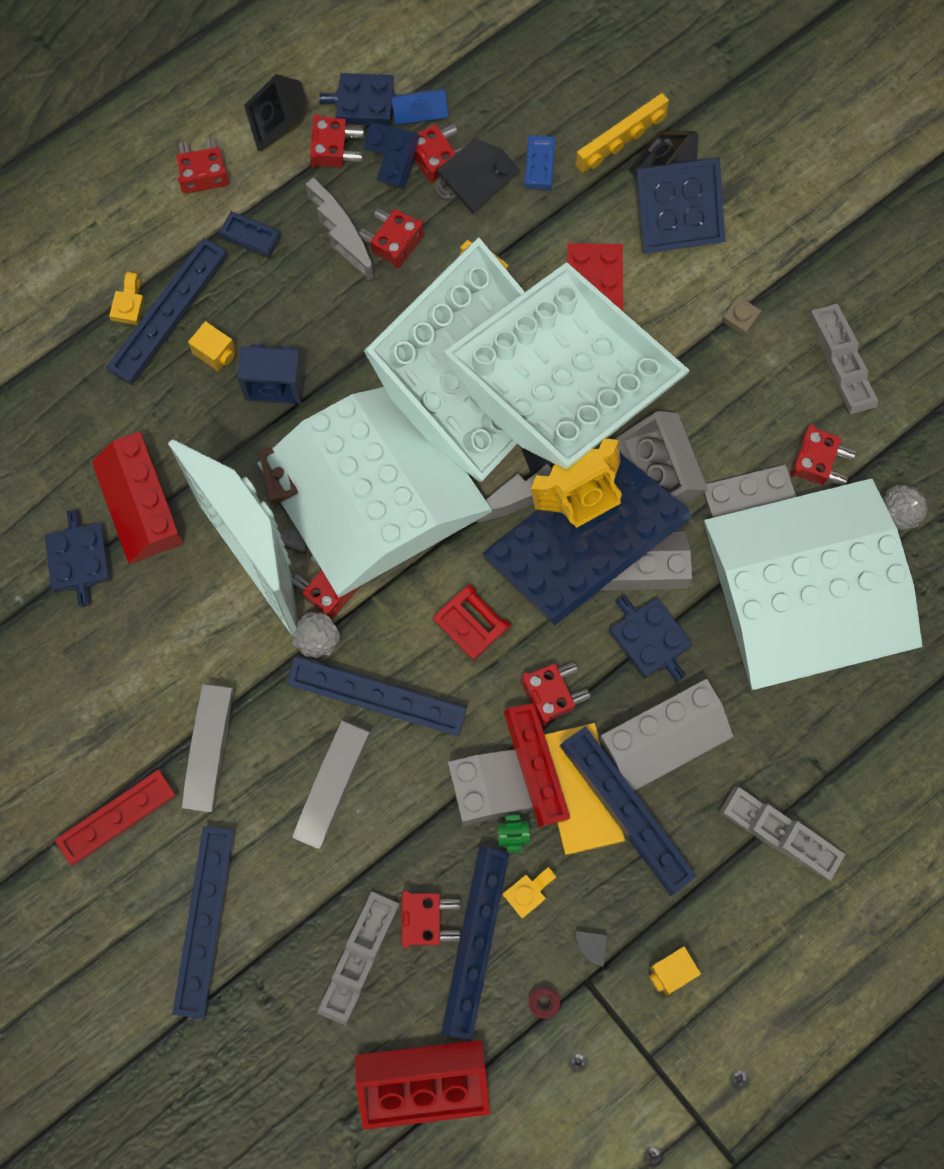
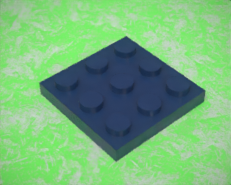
(680, 204)

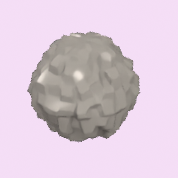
(905, 506)
(316, 635)

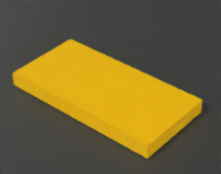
(590, 821)

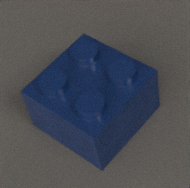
(271, 374)

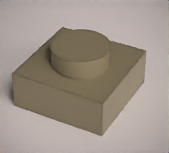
(741, 316)

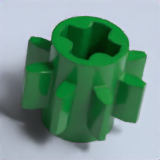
(513, 833)

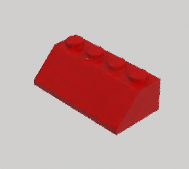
(136, 498)
(421, 1084)

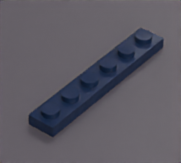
(167, 311)
(377, 695)
(628, 811)
(204, 923)
(475, 943)

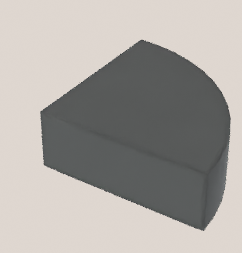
(294, 541)
(592, 947)

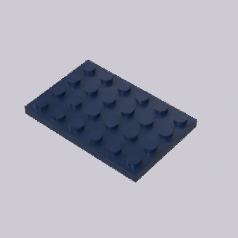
(567, 565)

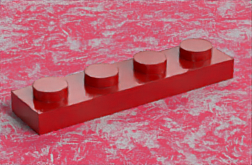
(536, 765)
(115, 818)

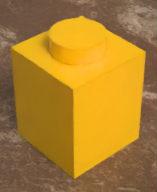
(212, 346)
(673, 971)

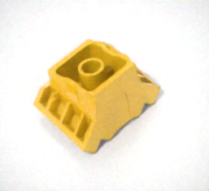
(584, 488)

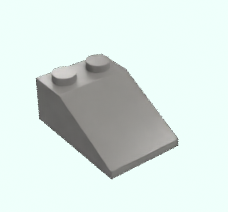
(489, 787)

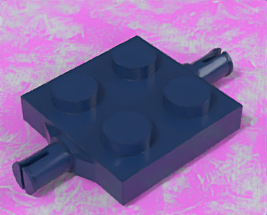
(362, 98)
(78, 558)
(650, 638)

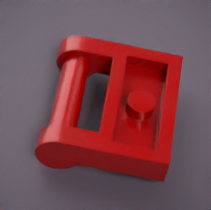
(464, 628)

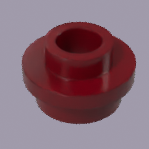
(554, 1002)

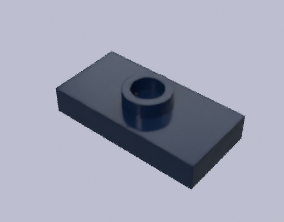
(249, 234)

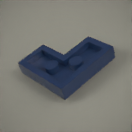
(398, 151)

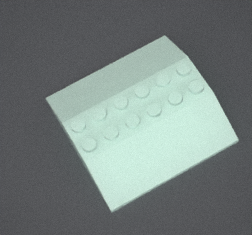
(562, 367)
(421, 379)
(370, 488)
(244, 526)
(815, 583)

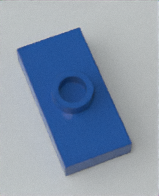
(419, 106)
(539, 162)

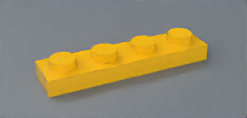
(617, 136)

